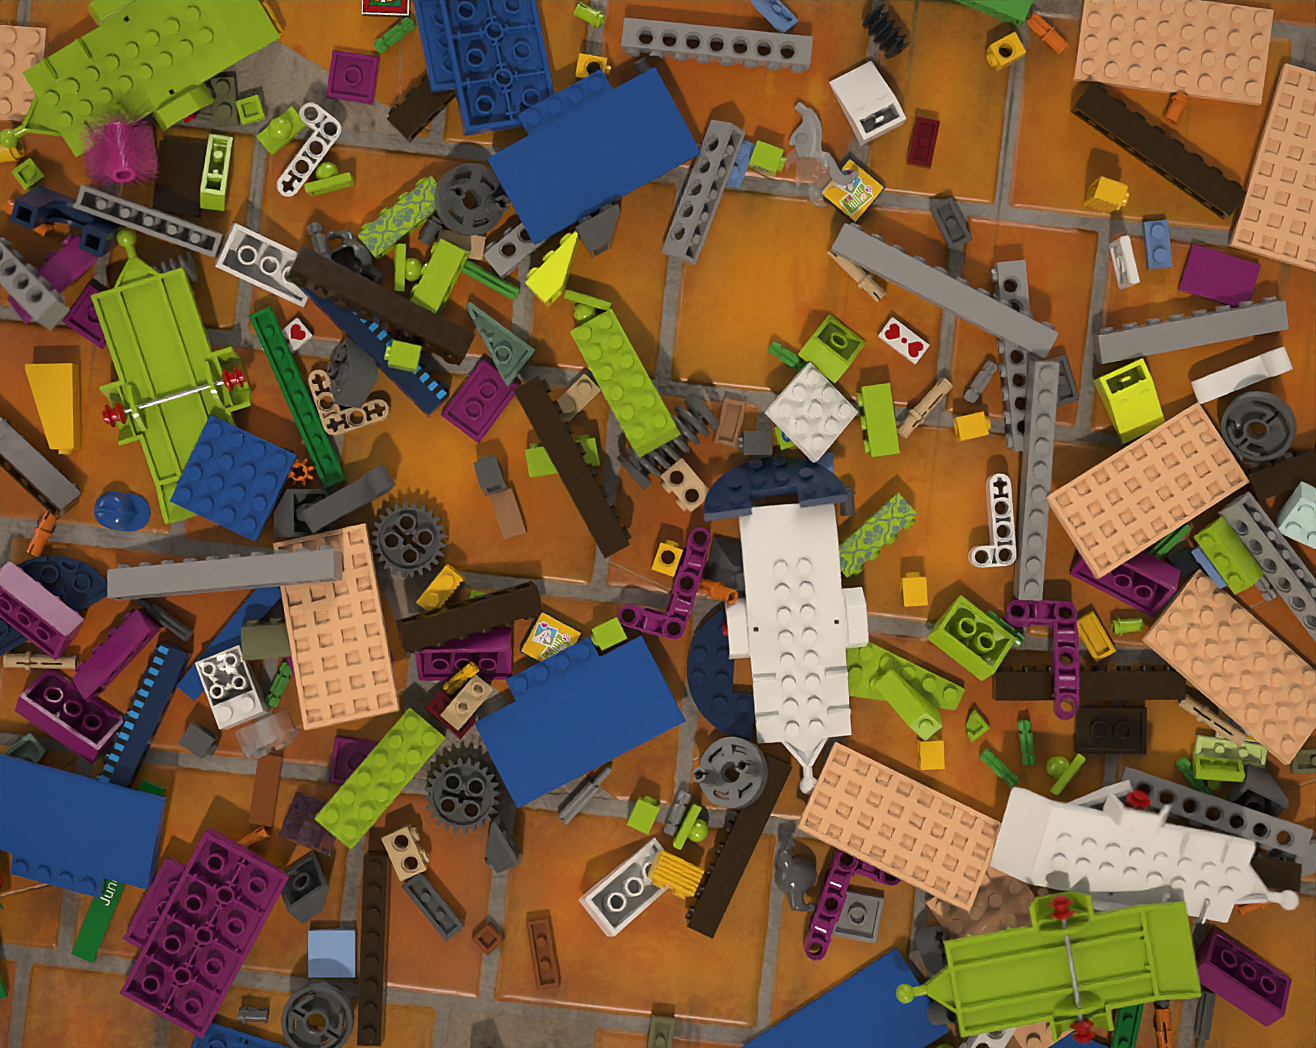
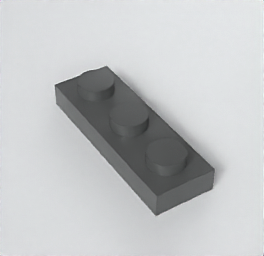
(433, 905)

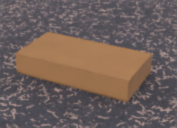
(730, 422)
(508, 513)

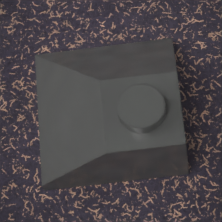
(288, 517)
(726, 564)
(1258, 792)
(501, 848)
(305, 888)

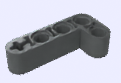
(348, 499)
(932, 951)

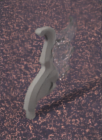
(811, 162)

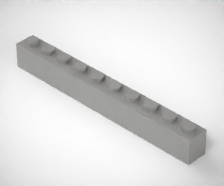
(945, 292)
(1035, 479)
(224, 574)

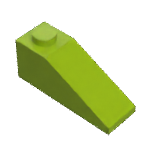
(216, 172)
(909, 704)

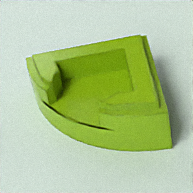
(975, 726)

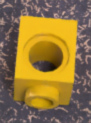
(1014, 47)
(586, 61)
(971, 426)
(662, 567)
(913, 590)
(930, 753)

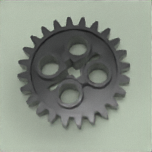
(422, 522)
(466, 774)

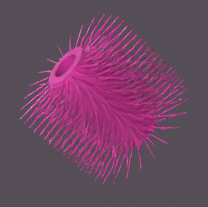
(119, 152)

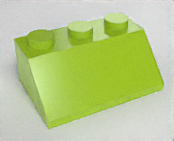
(971, 638)

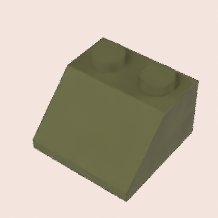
(265, 639)

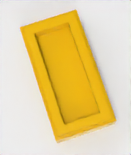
(1094, 636)

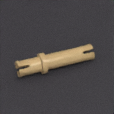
(861, 277)
(917, 415)
(33, 660)
(1235, 736)

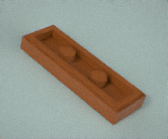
(266, 790)
(543, 952)

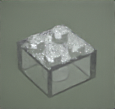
(264, 734)

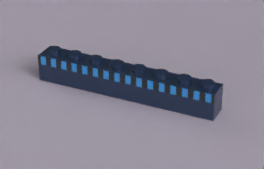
(372, 339)
(145, 715)

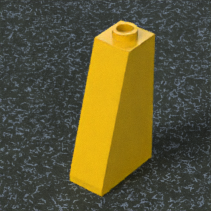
(58, 403)

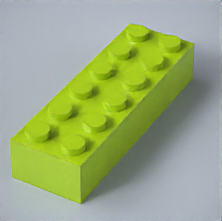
(625, 383)
(380, 778)

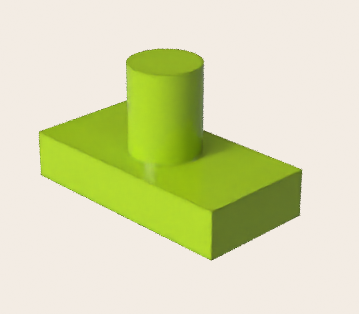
(1218, 770)

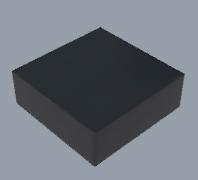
(1184, 561)

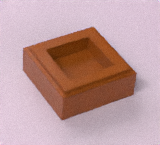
(488, 938)

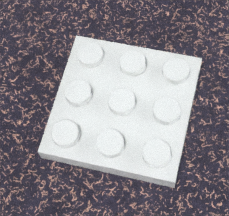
(811, 412)

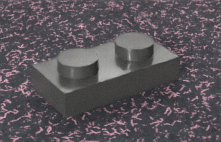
(950, 224)
(1066, 387)

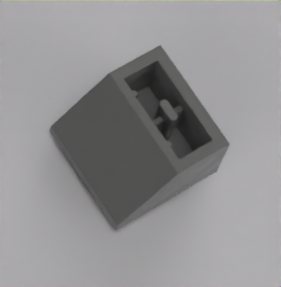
(599, 232)
(351, 375)

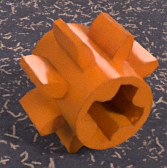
(308, 471)

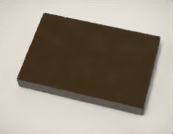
(179, 178)
(1110, 729)

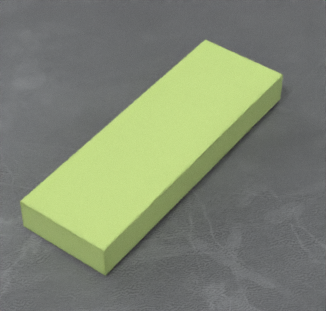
(1222, 747)

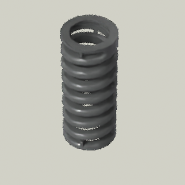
(692, 404)

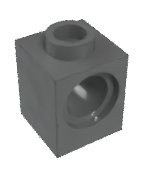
(755, 443)
(490, 475)
(199, 740)

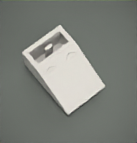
(867, 103)
(231, 688)

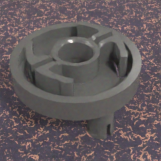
(487, 204)
(1251, 408)
(715, 776)
(327, 1003)

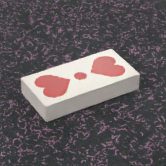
(296, 335)
(903, 340)

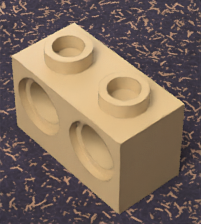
(690, 481)
(466, 702)
(399, 853)

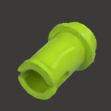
(589, 15)
(1127, 625)

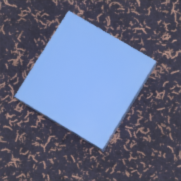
(332, 953)

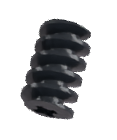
(885, 33)

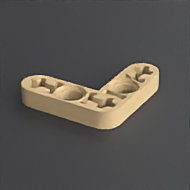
(336, 412)

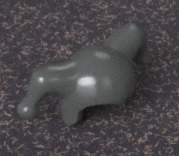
(354, 255)
(795, 876)

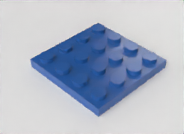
(233, 478)

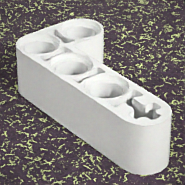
(304, 153)
(1241, 375)
(995, 520)

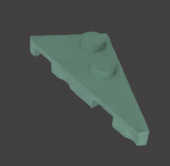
(506, 349)

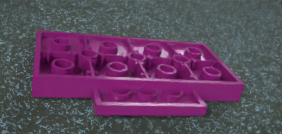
(199, 929)

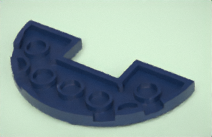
(770, 477)
(61, 576)
(711, 681)

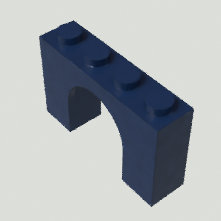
(46, 205)

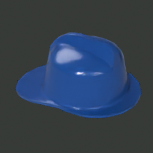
(122, 511)

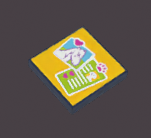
(856, 197)
(549, 637)

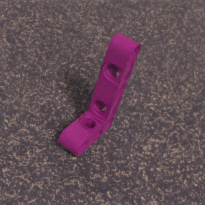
(681, 600)
(1064, 644)
(835, 886)

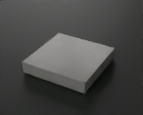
(860, 917)

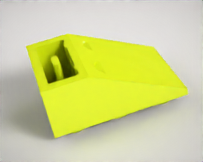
(552, 277)
(1130, 400)

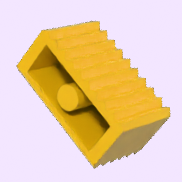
(1106, 195)
(441, 588)
(675, 874)

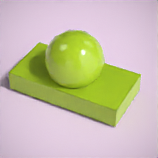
(281, 131)
(328, 180)
(404, 269)
(586, 305)
(1060, 769)
(691, 827)

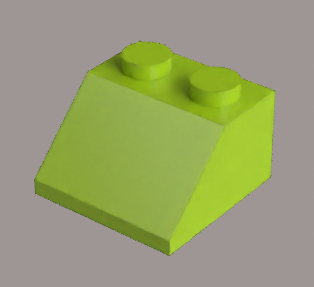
(832, 348)

